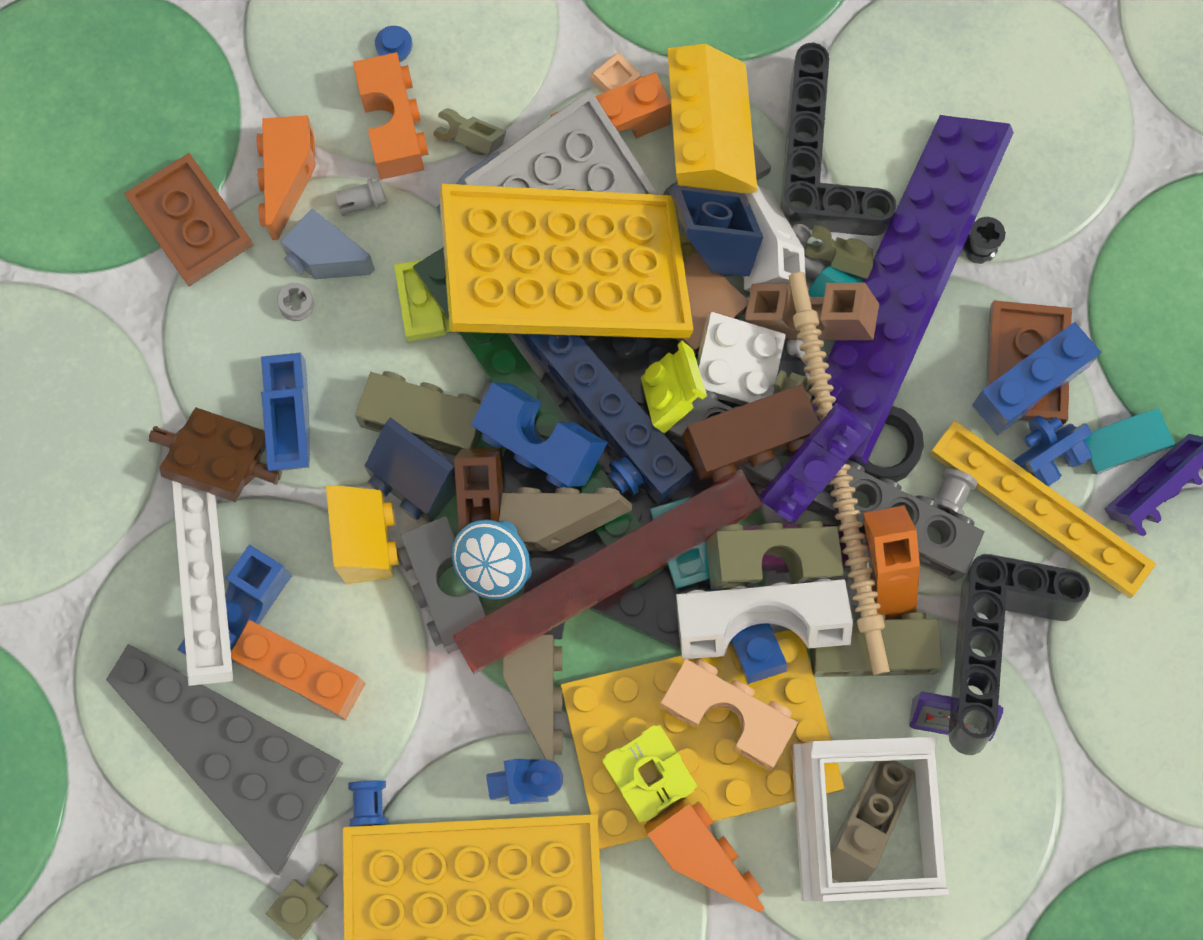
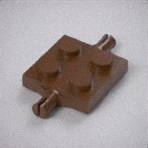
(214, 454)

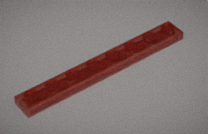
(606, 572)

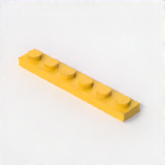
(1044, 510)

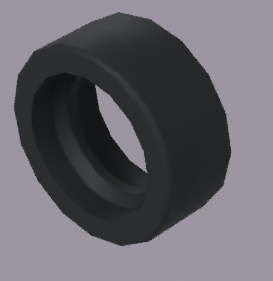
(914, 437)

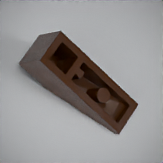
(478, 484)

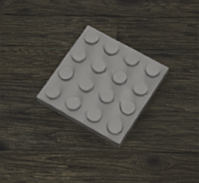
(568, 152)

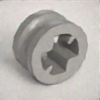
(284, 297)

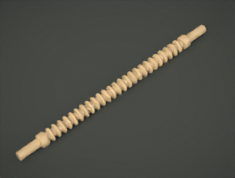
(870, 621)

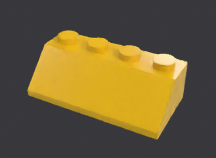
(711, 120)

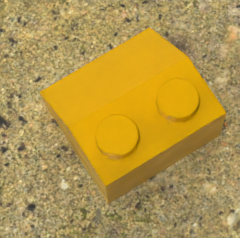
(361, 534)

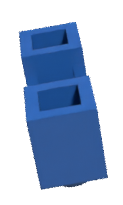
(1035, 377)
(508, 421)
(251, 591)

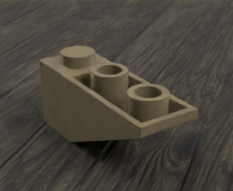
(557, 518)
(531, 683)
(870, 821)

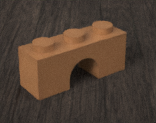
(844, 312)

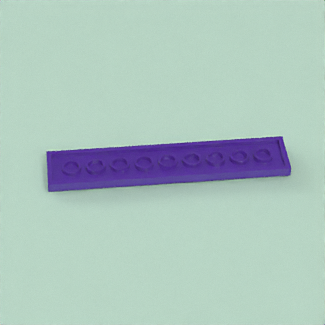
(916, 265)

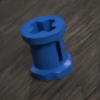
(367, 803)

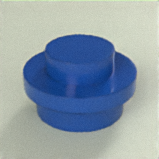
(393, 40)
(625, 476)

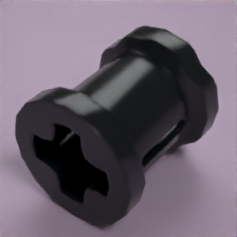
(989, 229)

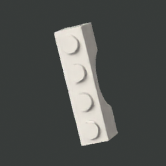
(813, 610)

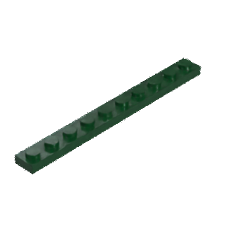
(505, 364)

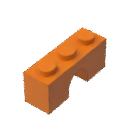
(383, 87)
(637, 106)
(297, 669)

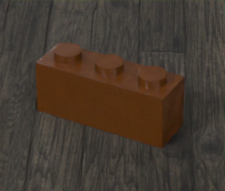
(750, 433)

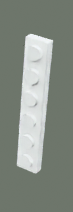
(202, 586)

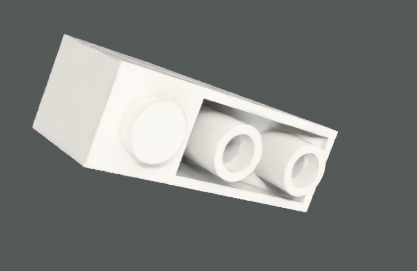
(780, 248)

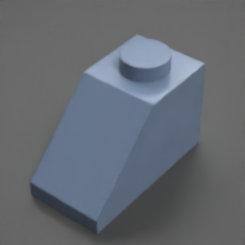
(324, 250)

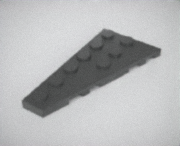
(245, 765)

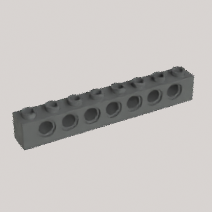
(958, 533)

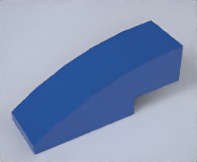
(286, 411)

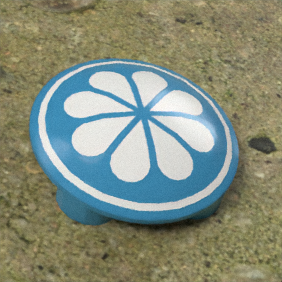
(491, 559)

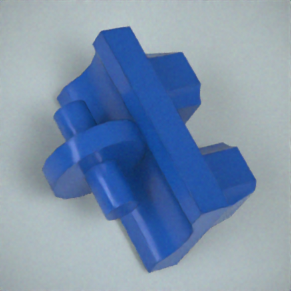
(1067, 441)
(525, 781)

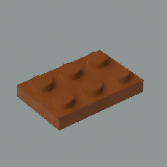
(189, 219)
(1015, 334)

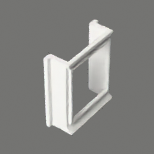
(813, 827)

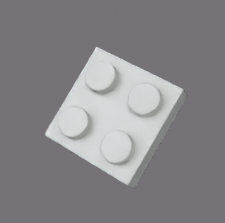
(739, 359)

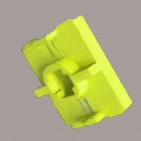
(675, 780)

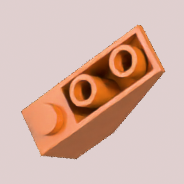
(288, 165)
(894, 560)
(692, 850)

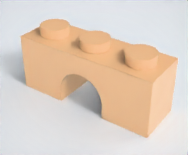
(763, 726)

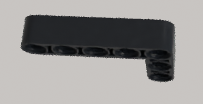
(808, 153)
(987, 635)

